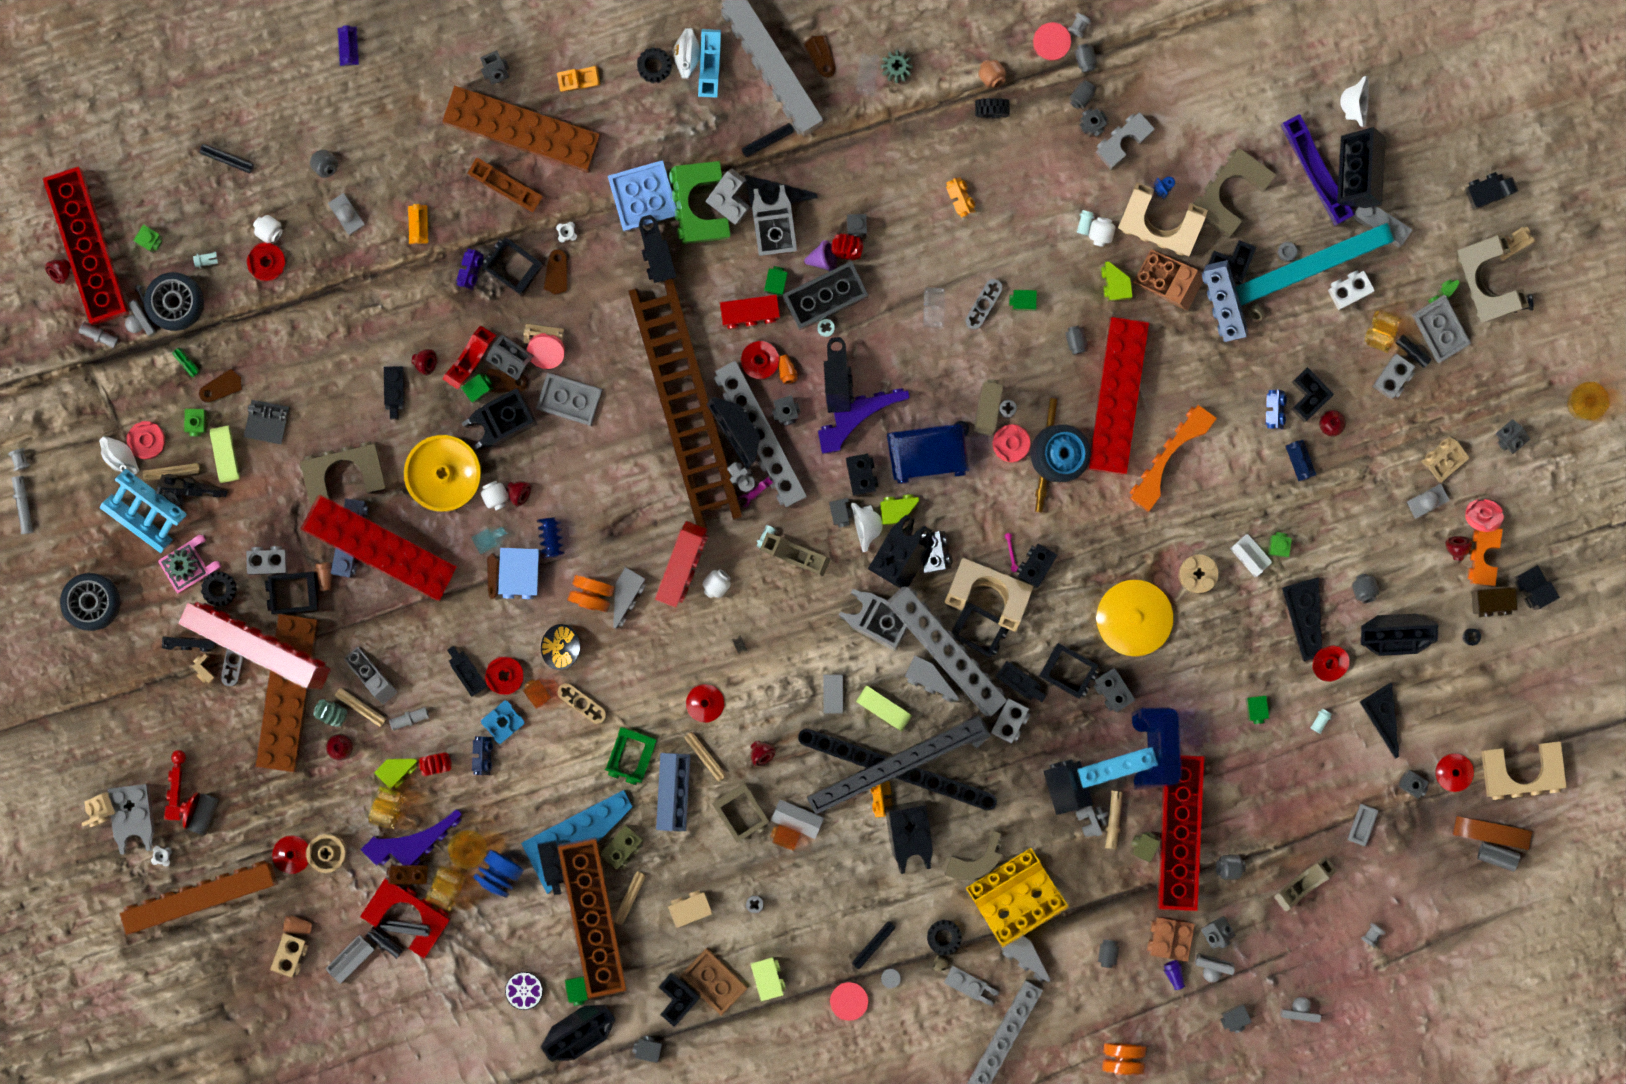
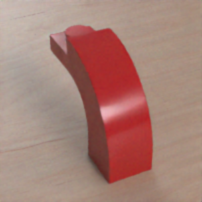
(470, 357)

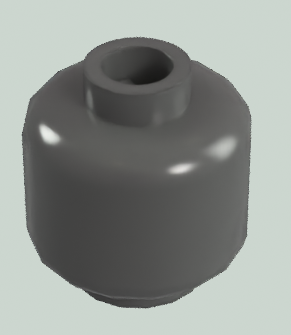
(324, 163)
(1365, 588)
(1230, 867)

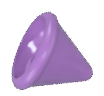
(822, 257)

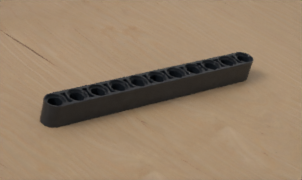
(925, 775)

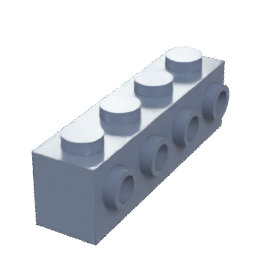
(1225, 301)
(344, 564)
(673, 792)

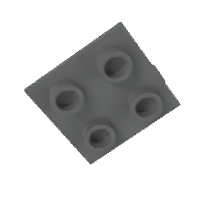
(266, 422)

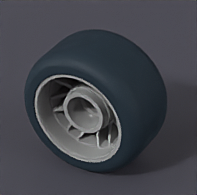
(159, 297)
(75, 596)

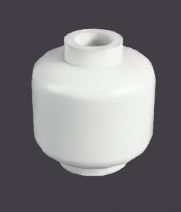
(267, 229)
(1102, 231)
(494, 495)
(716, 583)

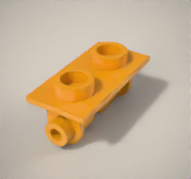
(959, 189)
(418, 224)
(879, 800)

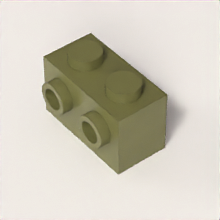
(1144, 846)
(622, 847)

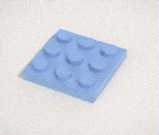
(642, 193)

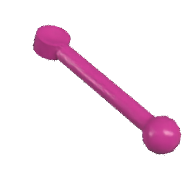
(1008, 536)

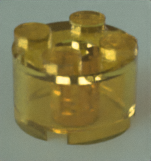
(1383, 332)
(1592, 411)
(386, 808)
(464, 838)
(445, 888)

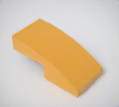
(578, 79)

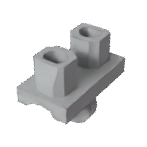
(741, 476)
(1093, 828)

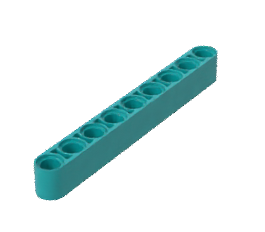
(1315, 263)

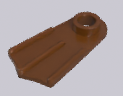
(820, 54)
(556, 273)
(503, 382)
(221, 386)
(493, 575)

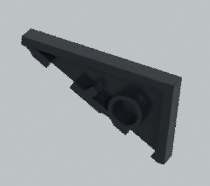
(770, 191)
(187, 487)
(1380, 710)

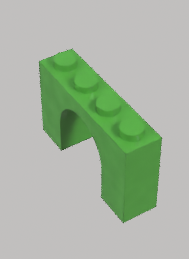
(691, 227)

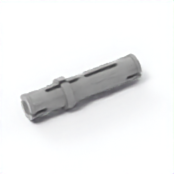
(22, 504)

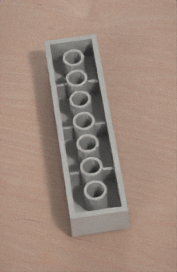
(773, 66)

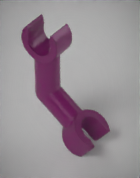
(756, 491)

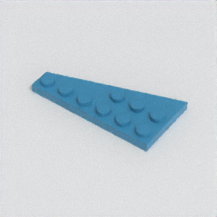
(587, 824)

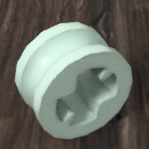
(824, 322)

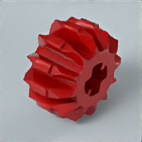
(847, 247)
(435, 764)

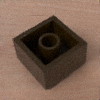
(1489, 601)

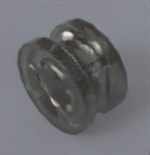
(739, 644)

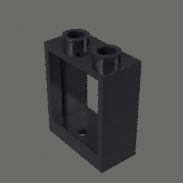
(528, 277)
(270, 587)
(993, 649)
(1051, 662)

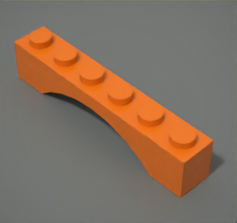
(1149, 489)

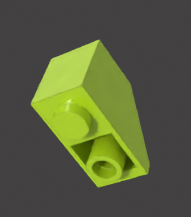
(1117, 283)
(894, 510)
(394, 770)

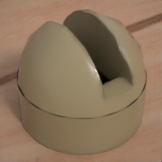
(1260, 312)
(939, 964)

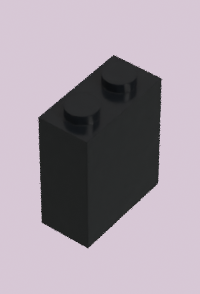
(1066, 787)

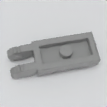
(969, 985)

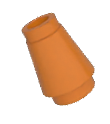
(787, 370)

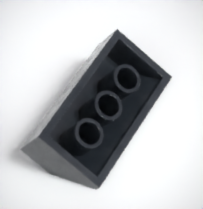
(1361, 168)

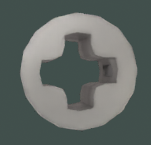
(1079, 25)
(1011, 404)
(19, 459)
(754, 898)
(1373, 935)

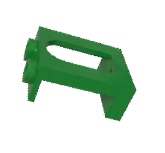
(638, 775)

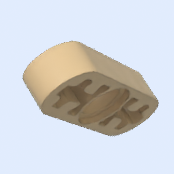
(582, 711)

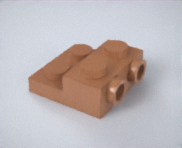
(1171, 939)

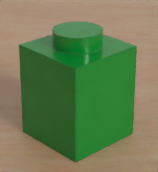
(776, 281)
(1023, 300)
(478, 387)
(1257, 709)
(576, 990)

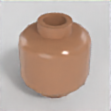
(992, 74)

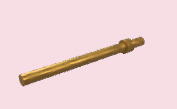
(1041, 493)

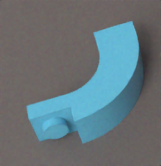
(709, 63)

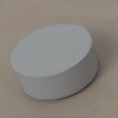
(1287, 251)
(890, 978)

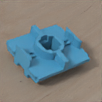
(503, 710)

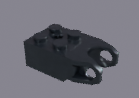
(656, 253)
(838, 379)
(495, 422)
(901, 553)
(910, 840)

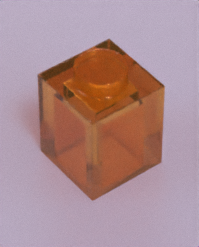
(536, 693)
(785, 837)

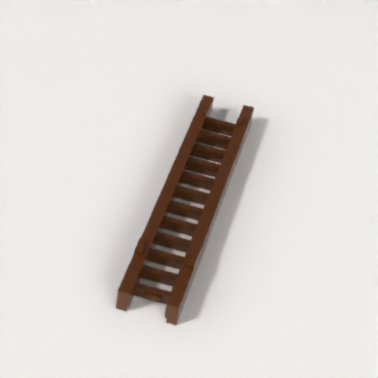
(699, 390)

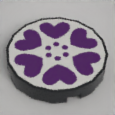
(524, 990)

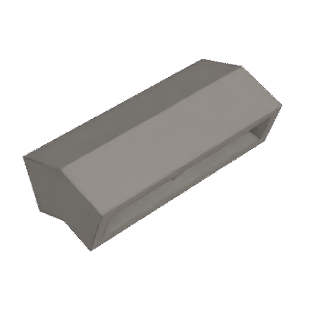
(797, 819)
(349, 959)

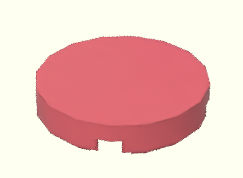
(1052, 41)
(546, 351)
(146, 440)
(1011, 443)
(1484, 515)
(849, 1001)

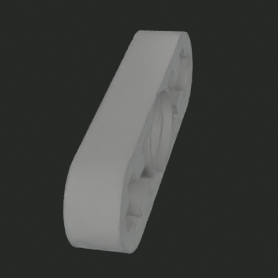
(986, 289)
(225, 671)

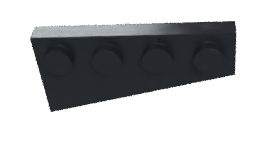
(1304, 611)

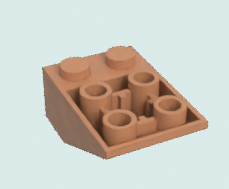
(1169, 279)

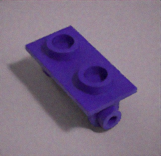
(348, 45)
(473, 260)

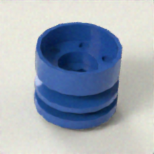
(498, 873)

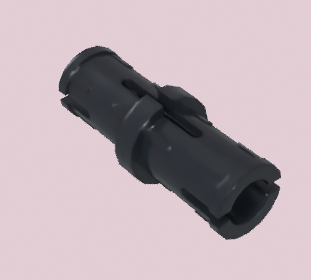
(1413, 351)
(385, 942)

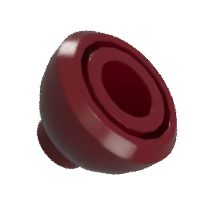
(58, 270)
(425, 361)
(1332, 423)
(518, 492)
(1458, 547)
(339, 747)
(761, 753)

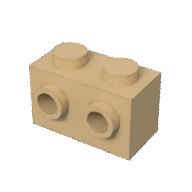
(689, 909)

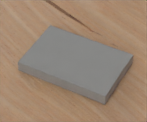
(1441, 329)
(569, 399)

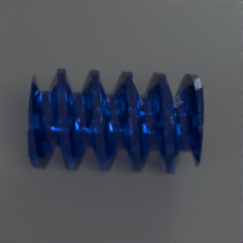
(551, 537)

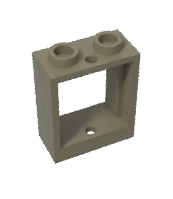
(732, 795)

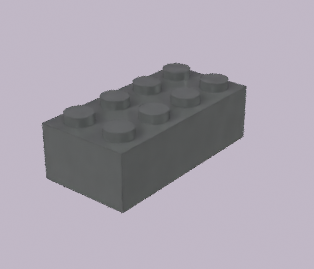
(825, 296)

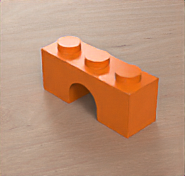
(1481, 572)

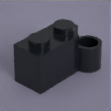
(1490, 190)

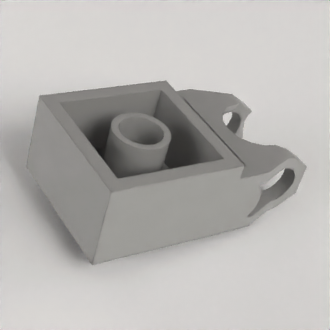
(770, 217)
(871, 619)
(134, 822)

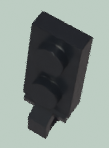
(393, 390)
(187, 643)
(466, 672)
(1020, 682)
(551, 865)

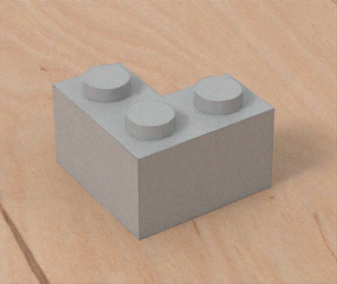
(724, 197)

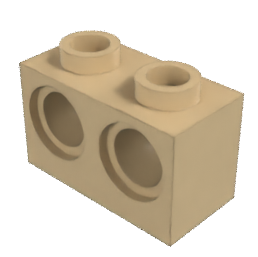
(285, 953)

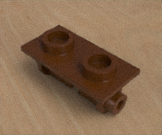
(407, 874)

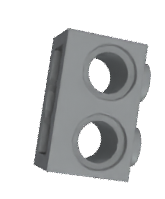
(1390, 373)
(267, 566)
(1006, 719)

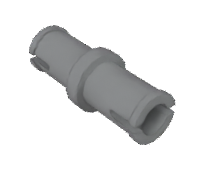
(98, 335)
(409, 718)

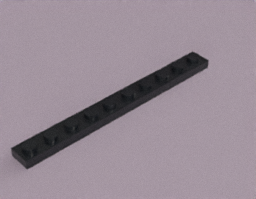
(897, 764)

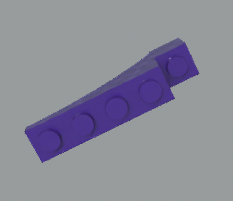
(846, 422)
(409, 848)

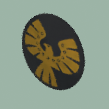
(560, 647)

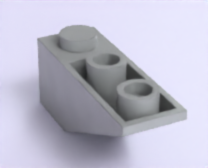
(626, 589)
(926, 674)
(370, 675)
(1026, 955)

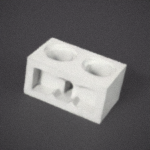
(1353, 293)

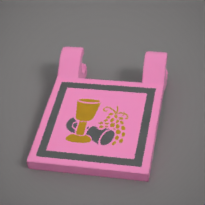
(199, 574)

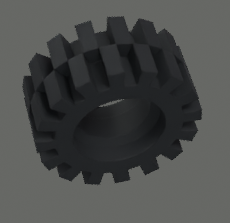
(650, 54)
(992, 108)
(230, 589)
(932, 937)

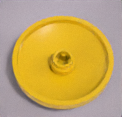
(442, 473)
(1134, 618)

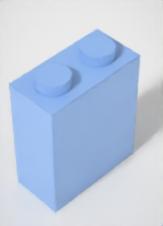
(519, 572)

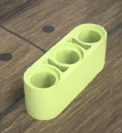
(224, 454)
(884, 708)

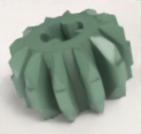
(891, 62)
(174, 566)
(330, 713)

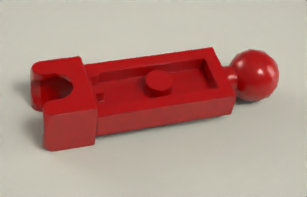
(172, 811)

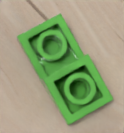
(1447, 290)

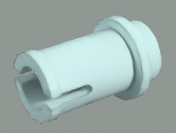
(1085, 222)
(203, 260)
(769, 529)
(1321, 721)

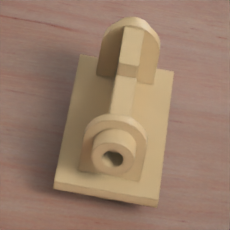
(1520, 240)
(532, 330)

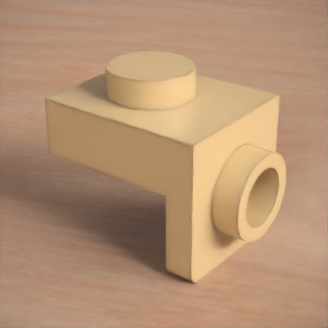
(203, 673)

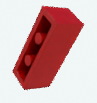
(749, 311)

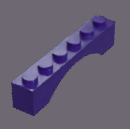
(1306, 152)

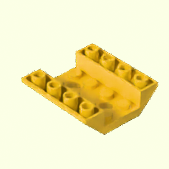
(1012, 890)

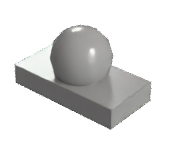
(346, 214)
(138, 320)
(1427, 501)
(1213, 967)
(1301, 1008)

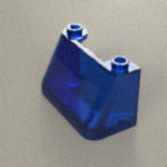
(928, 452)
(1164, 738)

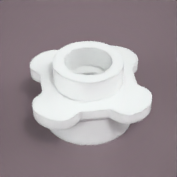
(570, 228)
(156, 856)

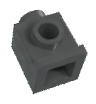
(840, 512)

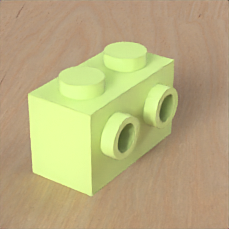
(767, 978)

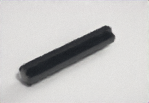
(767, 140)
(226, 158)
(405, 927)
(873, 945)

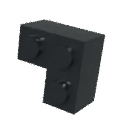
(1238, 261)
(1314, 393)
(1536, 588)
(682, 999)

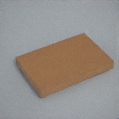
(714, 981)

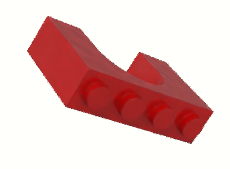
(390, 894)

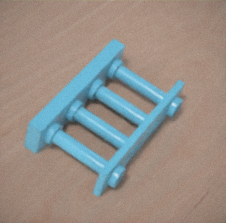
(135, 522)
(1117, 767)

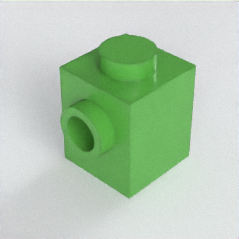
(148, 239)
(195, 422)
(1279, 545)

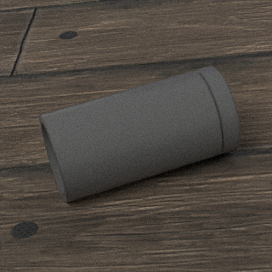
(203, 814)
(1498, 856)

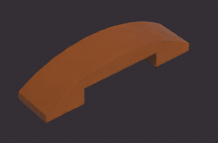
(504, 185)
(1492, 833)

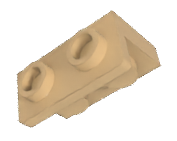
(1445, 459)
(99, 810)

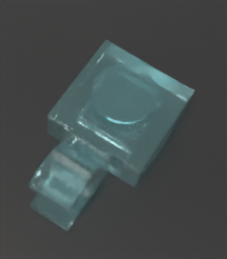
(486, 540)

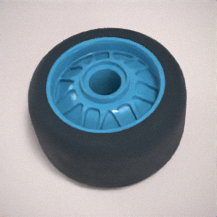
(1047, 458)

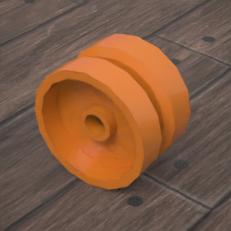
(591, 594)
(1123, 1061)

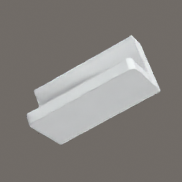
(1251, 555)

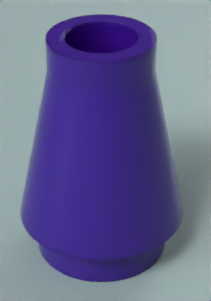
(1175, 974)

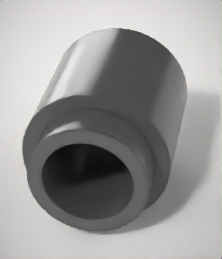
(1086, 58)
(1082, 95)
(1076, 340)
(1108, 953)

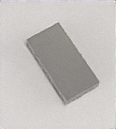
(833, 693)
(1362, 825)

